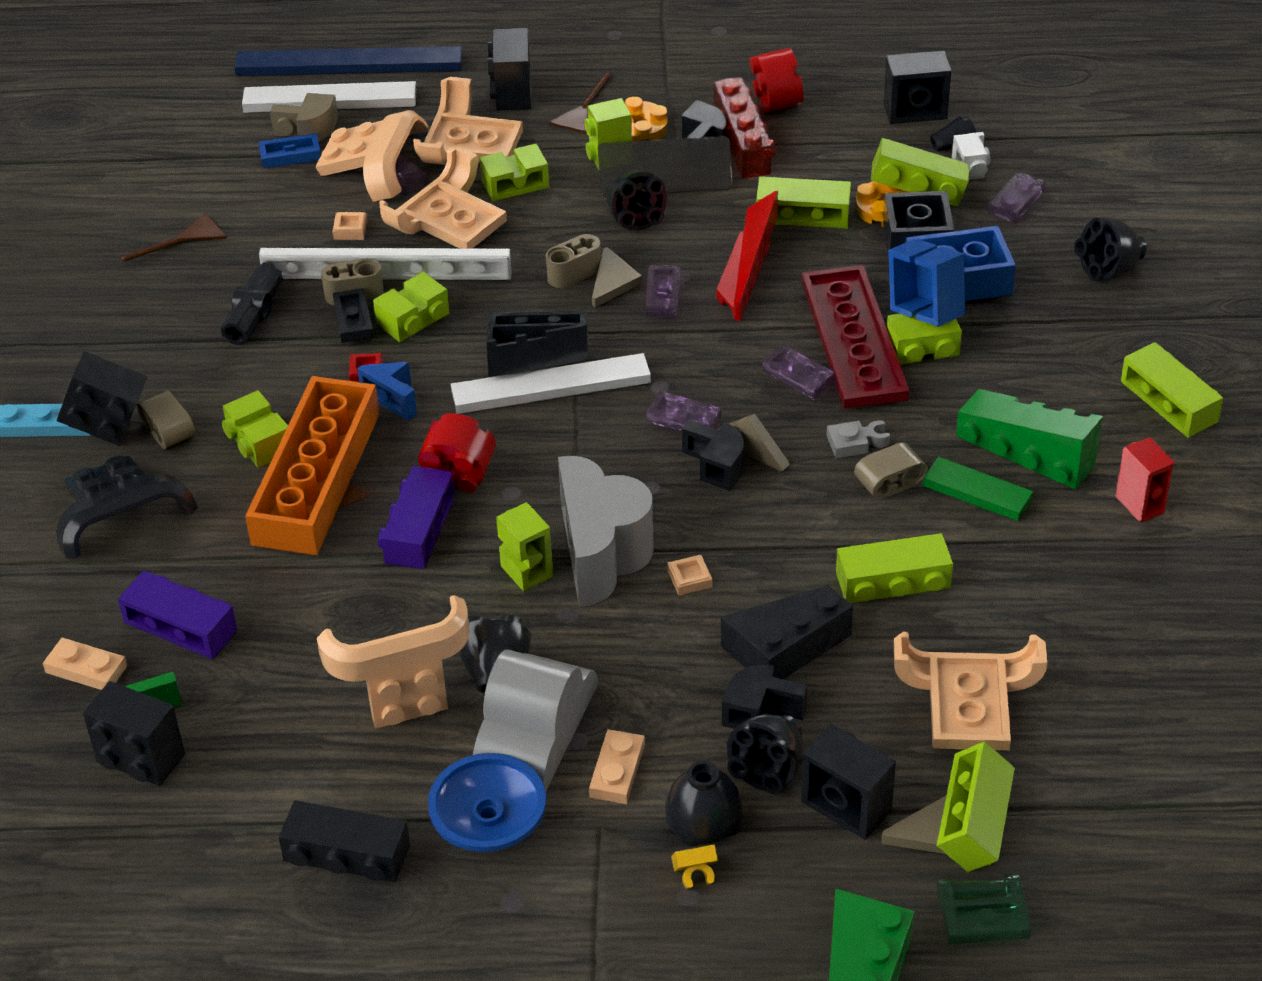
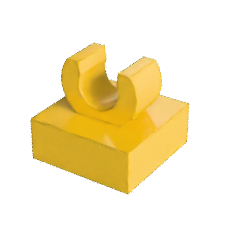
(695, 860)

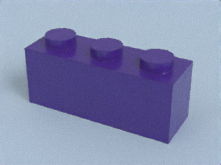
(417, 517)
(178, 614)

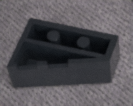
(535, 340)
(788, 630)

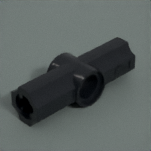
(251, 303)

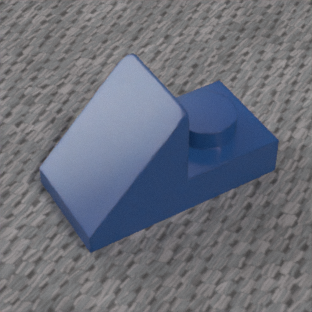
(392, 386)

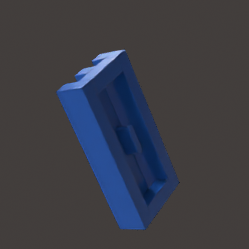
(289, 150)

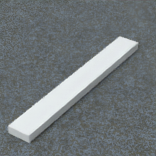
(395, 262)

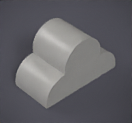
(605, 526)
(533, 709)

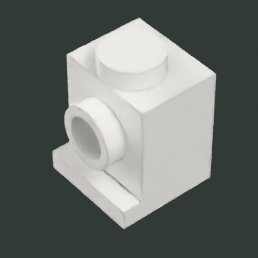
(970, 150)

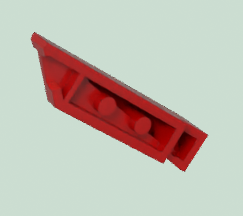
(748, 255)

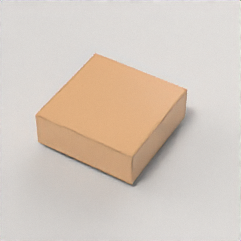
(349, 226)
(689, 575)

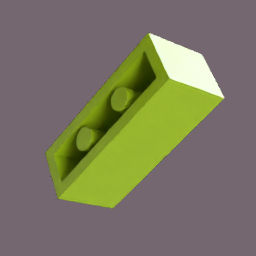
(919, 170)
(809, 201)
(1171, 389)
(894, 568)
(976, 807)

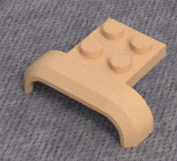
(457, 128)
(374, 148)
(447, 208)
(400, 669)
(970, 689)

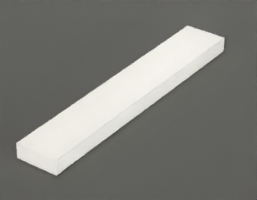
(347, 95)
(550, 383)

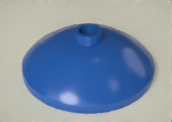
(484, 788)

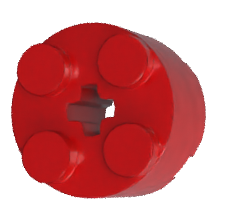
(776, 80)
(458, 447)

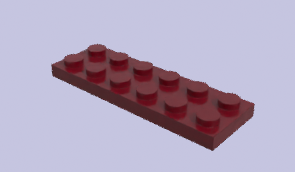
(854, 337)

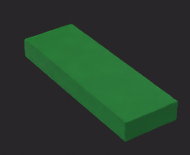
(978, 488)

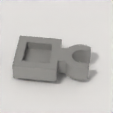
(853, 439)

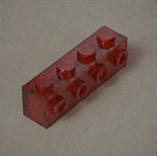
(745, 131)

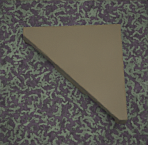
(613, 278)
(759, 443)
(918, 830)

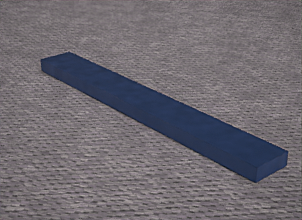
(348, 61)

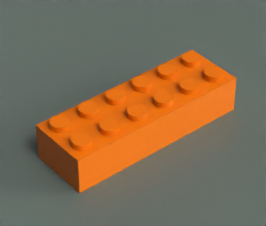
(313, 466)

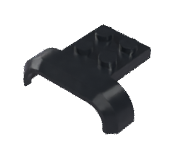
(111, 491)

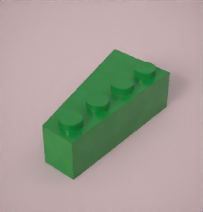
(1031, 435)
(868, 938)

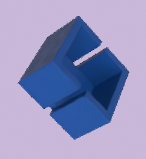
(927, 282)

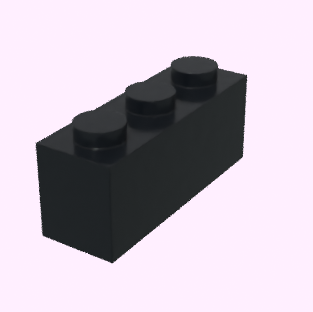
(344, 841)

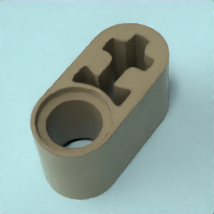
(573, 260)
(353, 275)
(166, 419)
(891, 470)

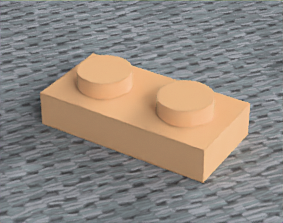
(84, 664)
(617, 766)

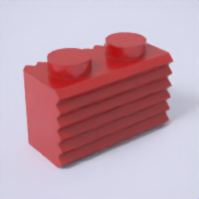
(1144, 479)

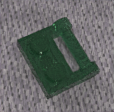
(984, 917)

